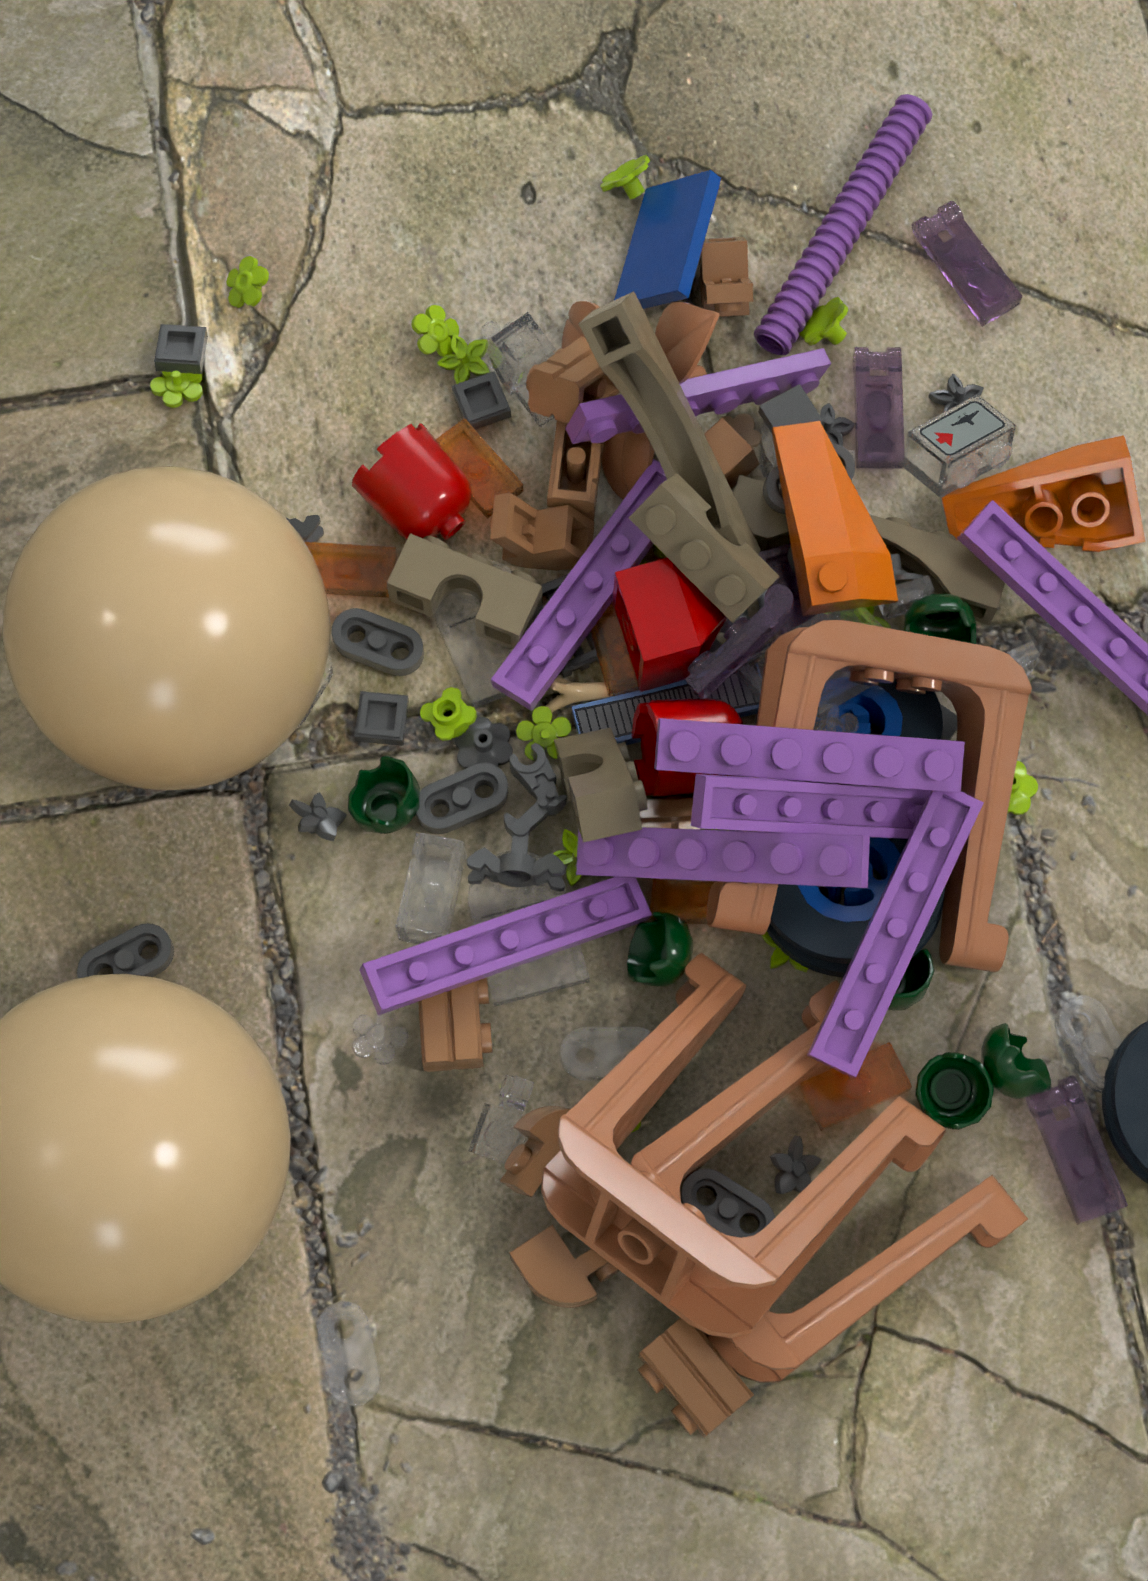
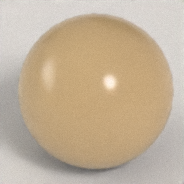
(166, 628)
(132, 1148)

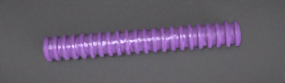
(843, 225)

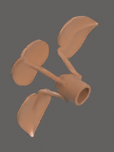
(683, 335)

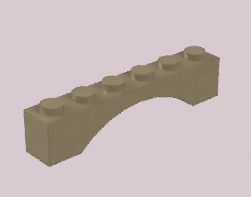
(642, 374)
(934, 553)

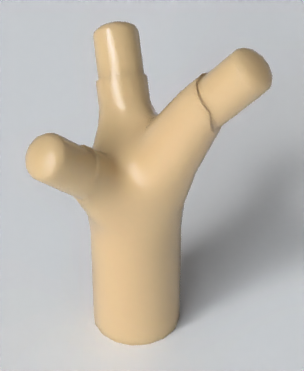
(575, 692)

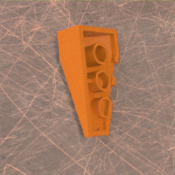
(1066, 498)
(832, 537)

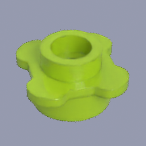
(451, 726)

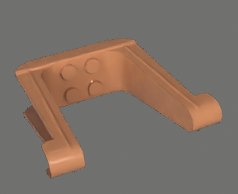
(990, 706)
(668, 1246)
(789, 1339)

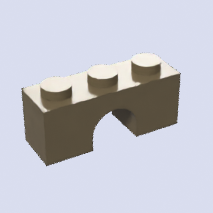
(431, 571)
(722, 571)
(600, 784)

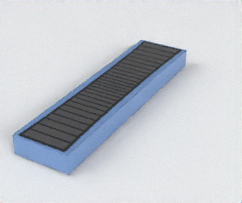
(620, 709)

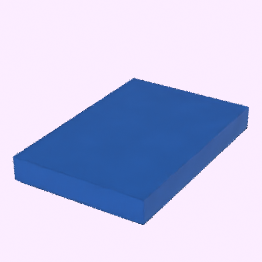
(669, 239)

